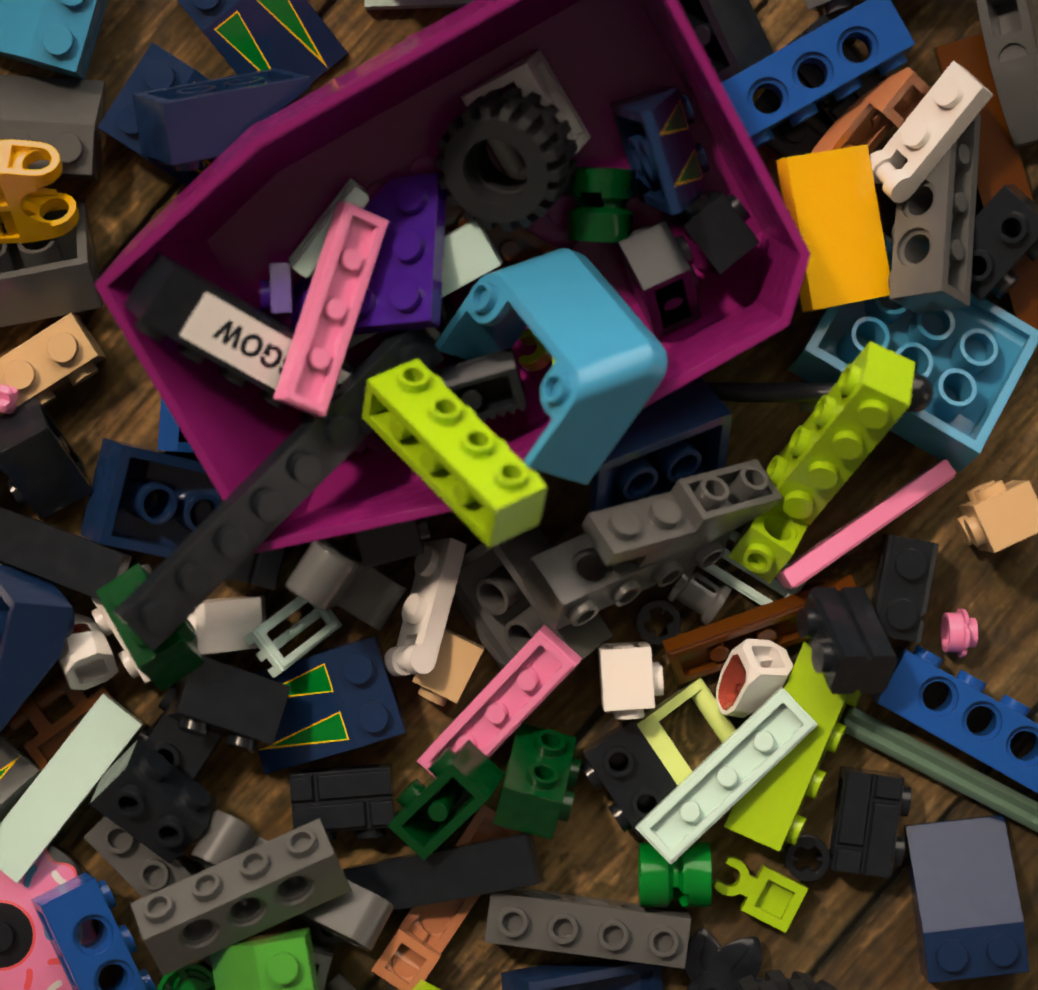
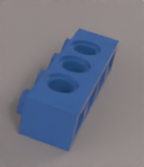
(871, 22)
(948, 721)
(64, 911)

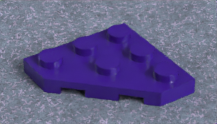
(409, 266)

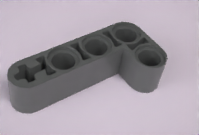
(337, 576)
(352, 917)

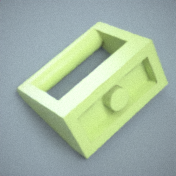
(660, 739)

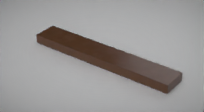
(998, 160)

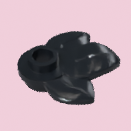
(722, 967)

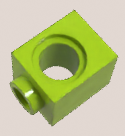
(768, 543)

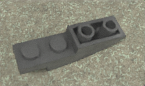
(1012, 52)
(682, 519)

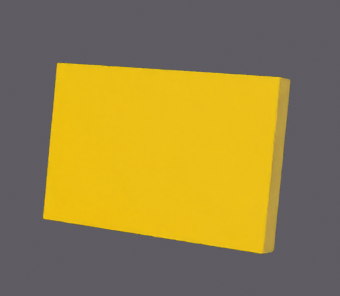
(840, 222)

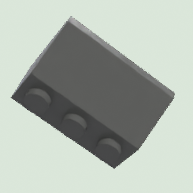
(59, 114)
(50, 274)
(501, 608)

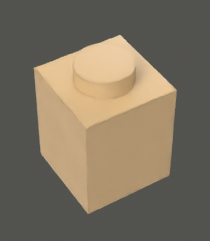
(452, 669)

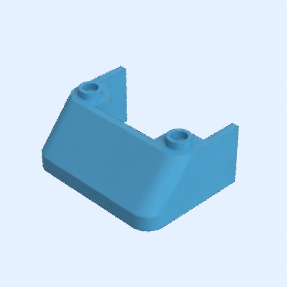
(600, 347)

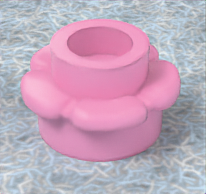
(958, 632)

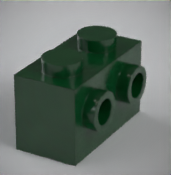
(174, 657)
(536, 781)
(446, 799)

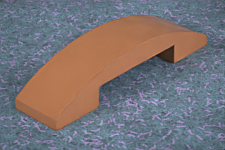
(876, 113)
(429, 927)

